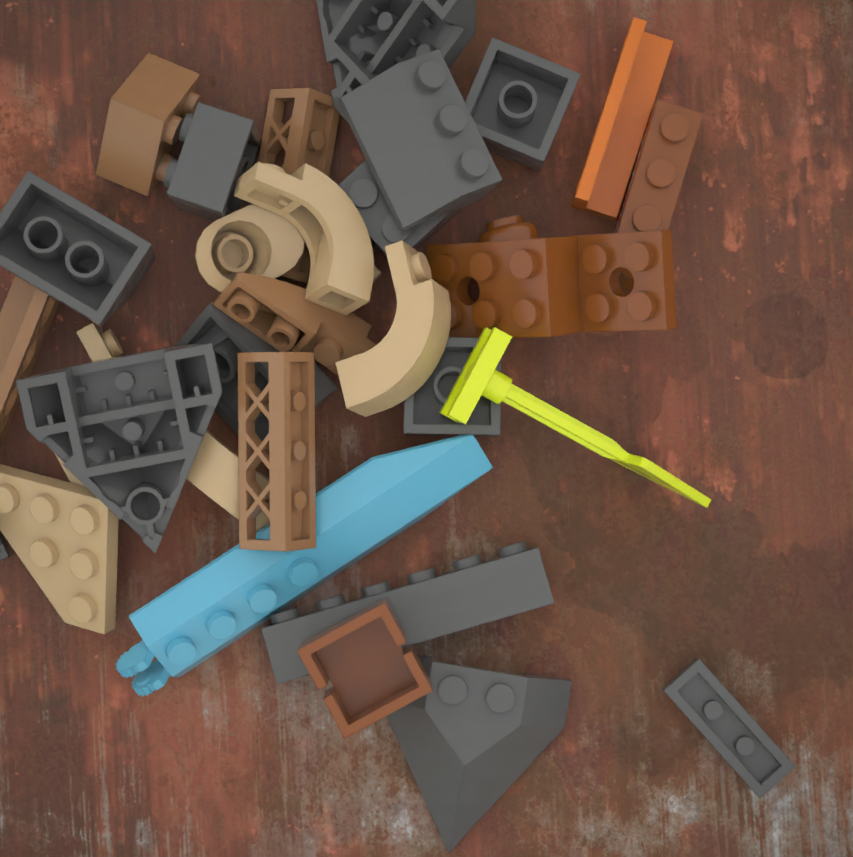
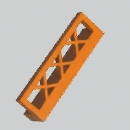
(622, 122)

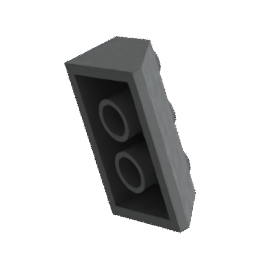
(420, 140)
(71, 250)
(233, 338)

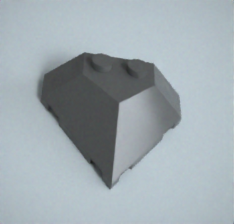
(374, 35)
(128, 426)
(476, 737)

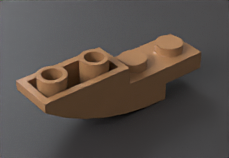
(290, 323)

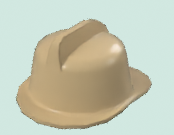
(247, 242)

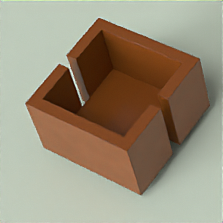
(365, 667)

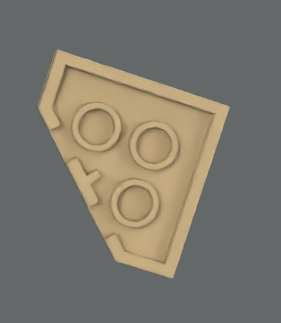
(64, 543)

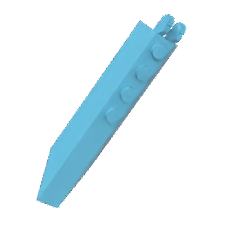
(250, 585)

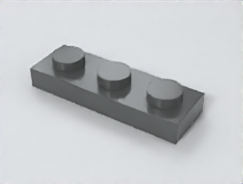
(728, 727)

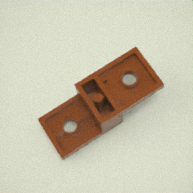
(558, 284)

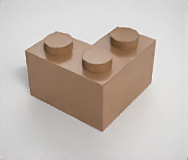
(146, 122)

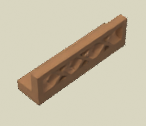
(305, 138)
(23, 329)
(285, 451)

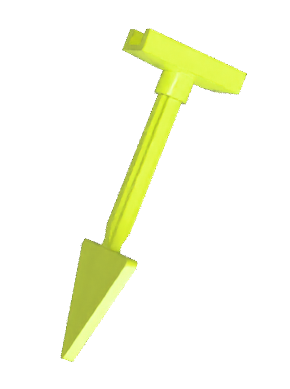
(481, 378)

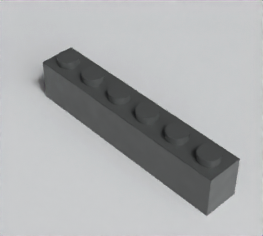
(425, 607)

